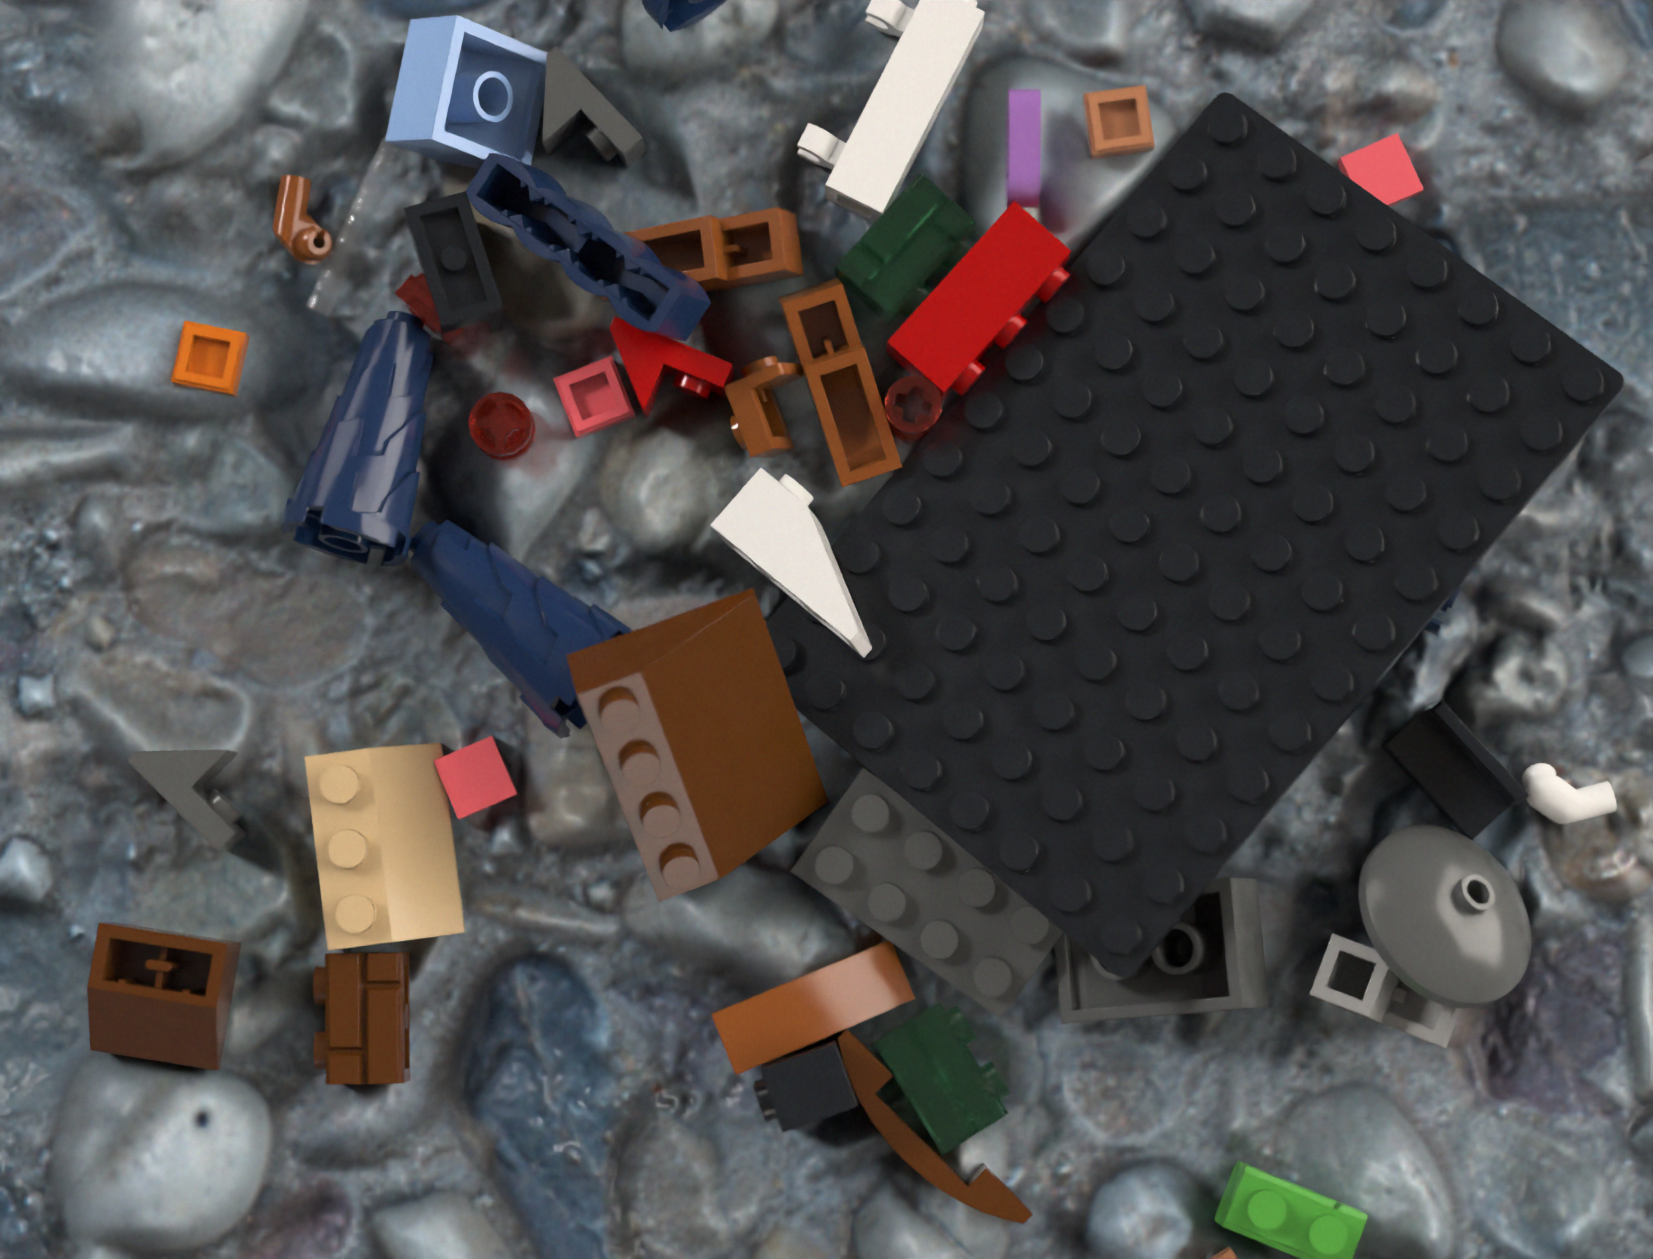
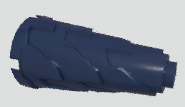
(364, 472)
(515, 617)

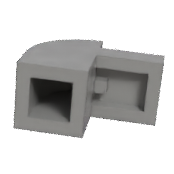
(1362, 984)

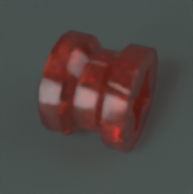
(502, 414)

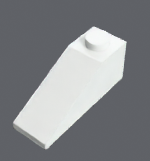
(787, 544)

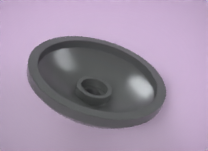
(1445, 916)

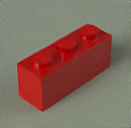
(981, 302)

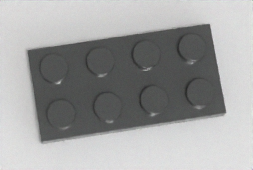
(926, 894)

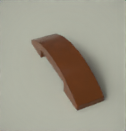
(980, 1191)

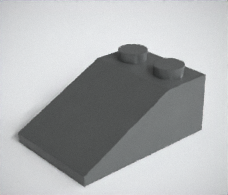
(1202, 965)

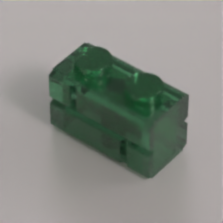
(907, 250)
(942, 1076)

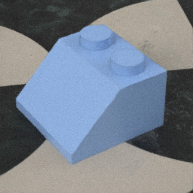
(466, 93)

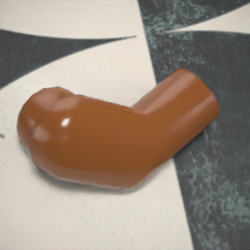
(293, 224)

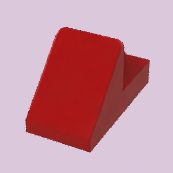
(652, 356)

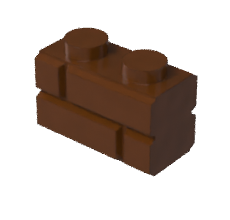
(364, 1017)

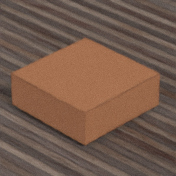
(1118, 122)

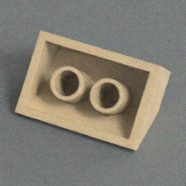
(384, 845)

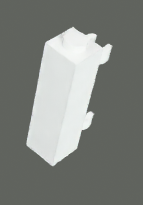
(902, 106)

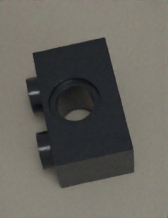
(805, 1086)

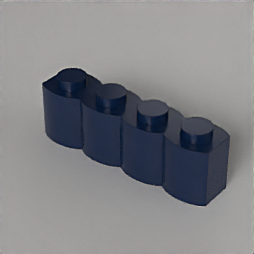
(588, 247)

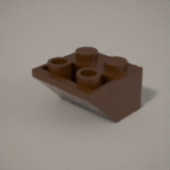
(160, 994)

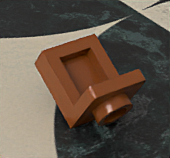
(757, 415)

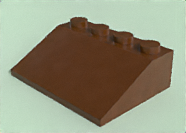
(699, 740)

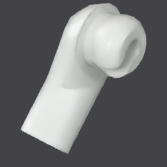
(1561, 801)

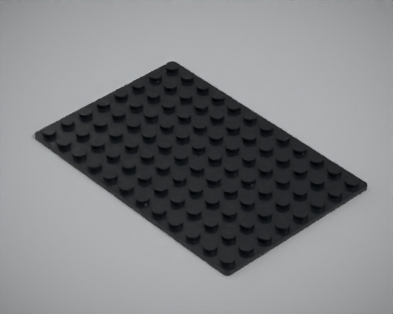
(1185, 528)

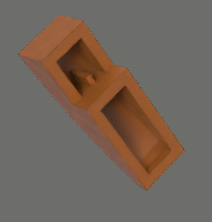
(730, 249)
(840, 381)
(812, 1007)

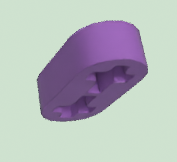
(1023, 147)

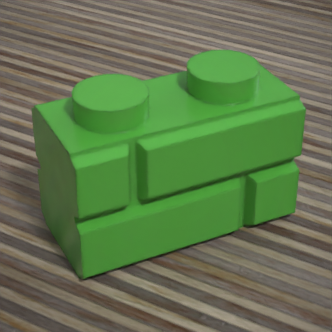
(1289, 1215)

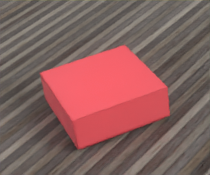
(1383, 170)
(594, 397)
(476, 777)

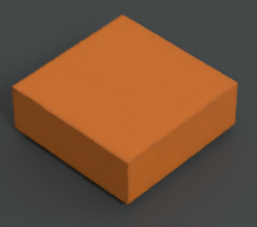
(210, 358)

